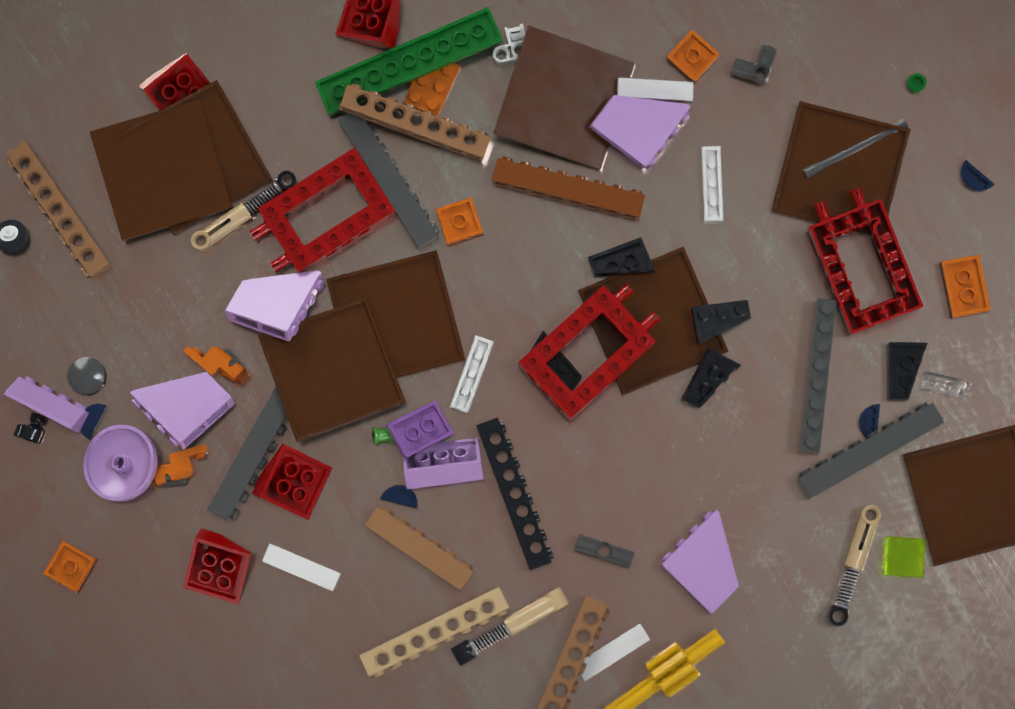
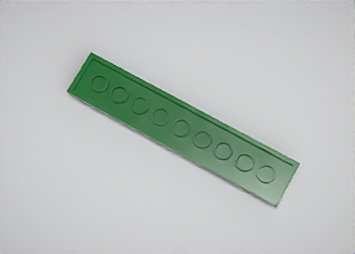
(413, 59)

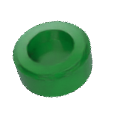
(916, 83)

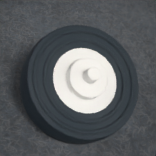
(12, 235)

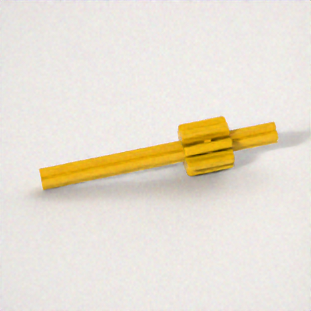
(670, 671)

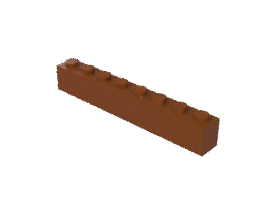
(568, 188)

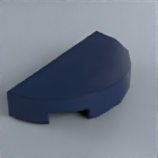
(974, 178)
(95, 415)
(869, 420)
(400, 495)

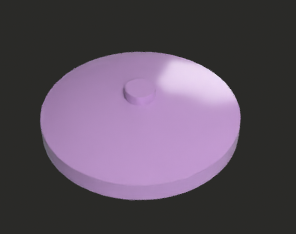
(120, 463)

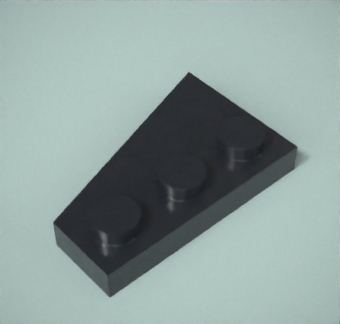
(622, 260)
(717, 318)
(903, 366)
(562, 367)
(708, 376)

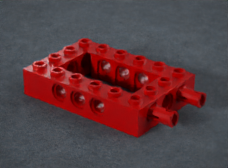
(876, 218)
(338, 237)
(610, 306)

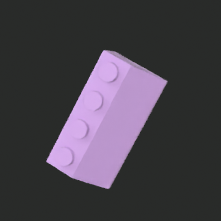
(44, 402)
(444, 464)

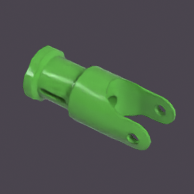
(381, 435)

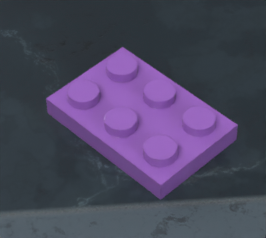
(419, 430)

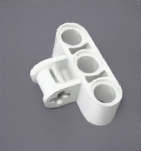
(514, 38)

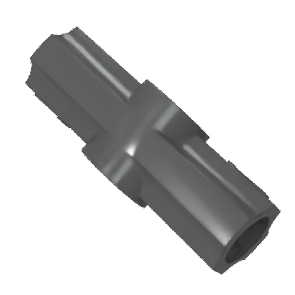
(591, 547)

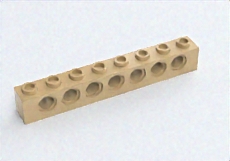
(370, 658)

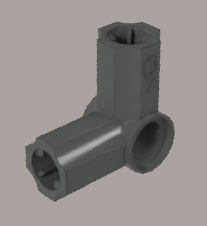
(763, 63)

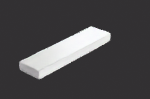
(655, 89)
(712, 184)
(471, 374)
(301, 567)
(614, 651)

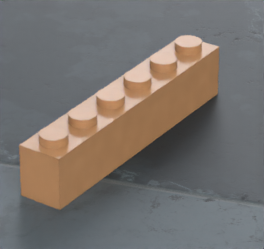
(419, 548)

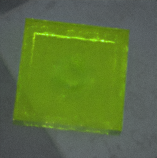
(904, 557)

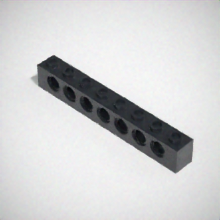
(486, 430)

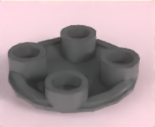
(86, 375)

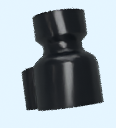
(32, 431)

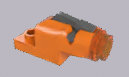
(220, 361)
(179, 468)

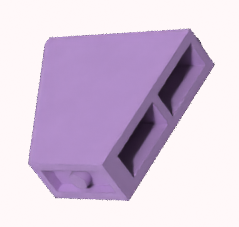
(639, 125)
(275, 302)
(183, 406)
(704, 563)

